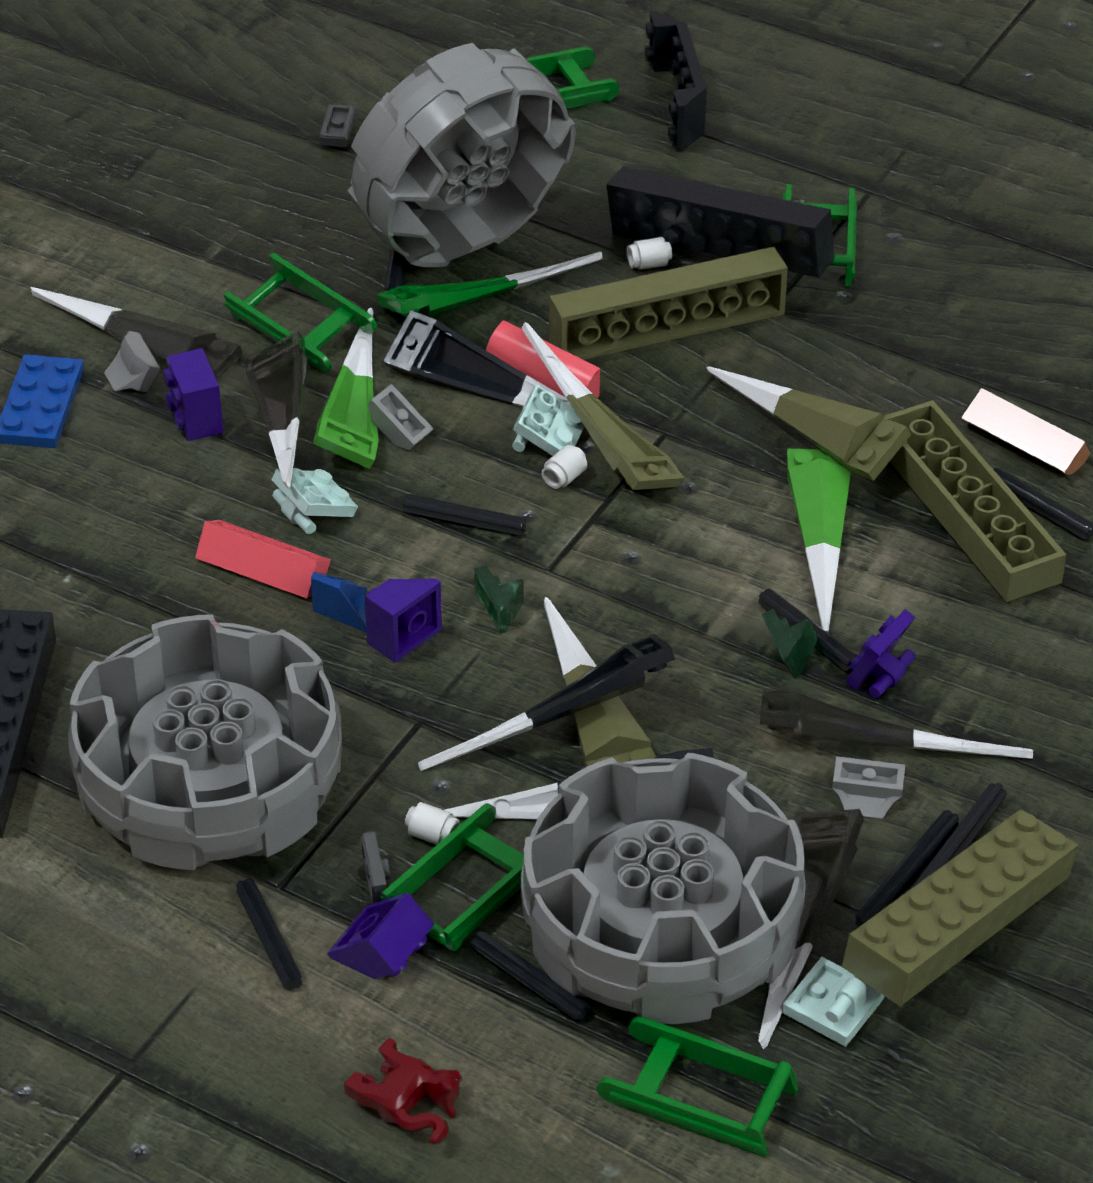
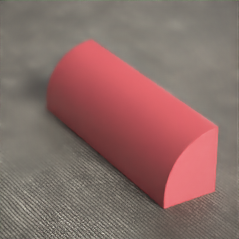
(515, 349)
(260, 557)

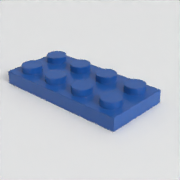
(40, 400)

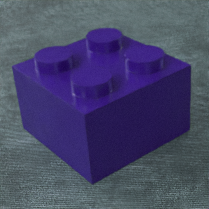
(193, 394)

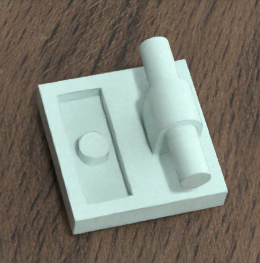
(546, 423)
(311, 495)
(832, 1002)

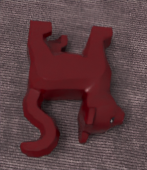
(404, 1085)

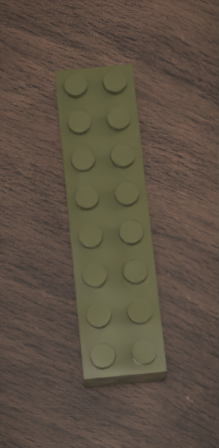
(669, 304)
(975, 505)
(959, 907)

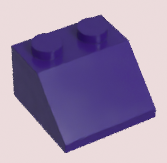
(402, 615)
(383, 937)

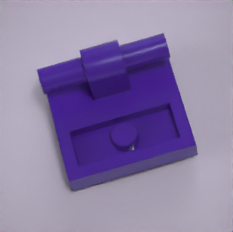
(877, 657)

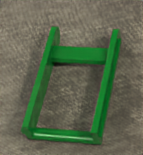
(570, 63)
(841, 212)
(343, 310)
(470, 834)
(667, 1044)

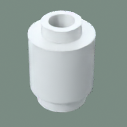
(649, 253)
(564, 467)
(430, 823)

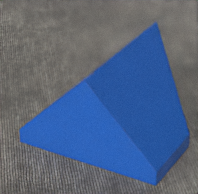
(339, 600)

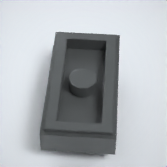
(337, 125)
(376, 868)

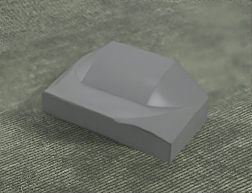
(133, 365)
(398, 418)
(868, 785)

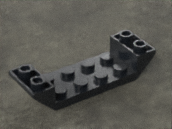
(674, 51)

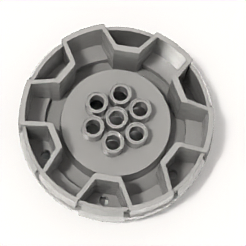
(459, 154)
(205, 741)
(663, 886)

